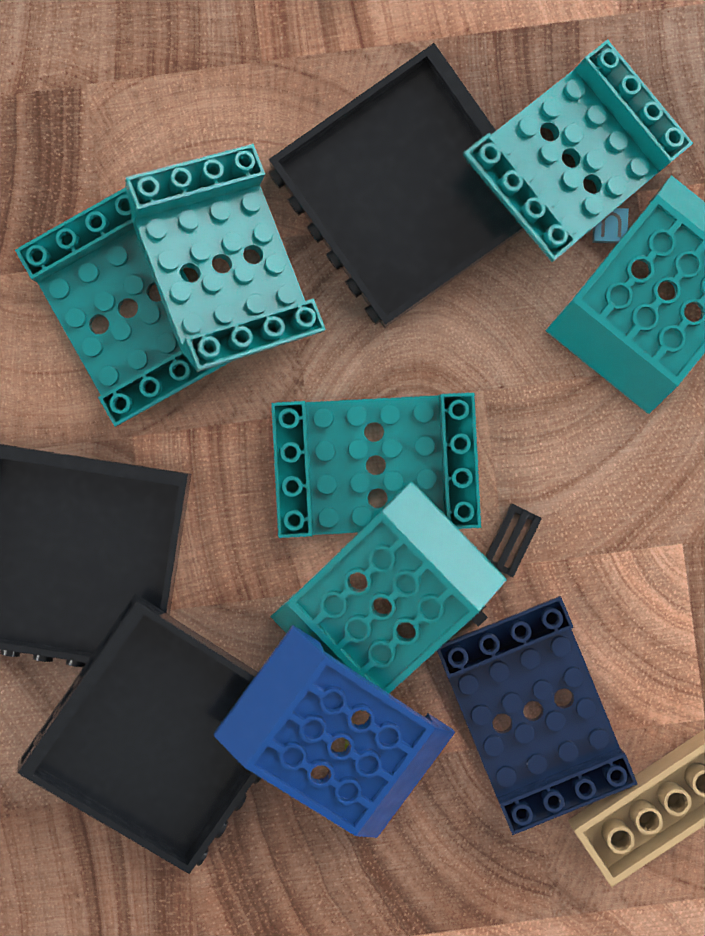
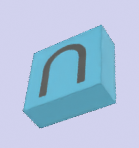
(612, 227)

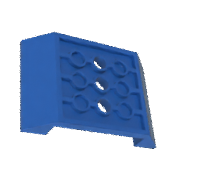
(304, 704)

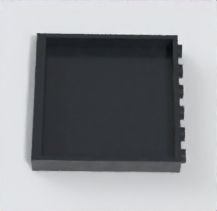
(394, 189)
(80, 546)
(140, 740)

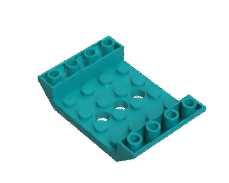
(609, 128)
(208, 213)
(88, 273)
(621, 321)
(325, 454)
(414, 562)

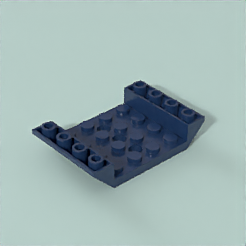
(543, 762)

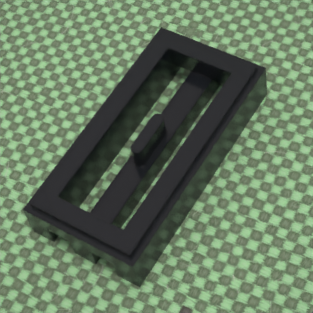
(524, 514)

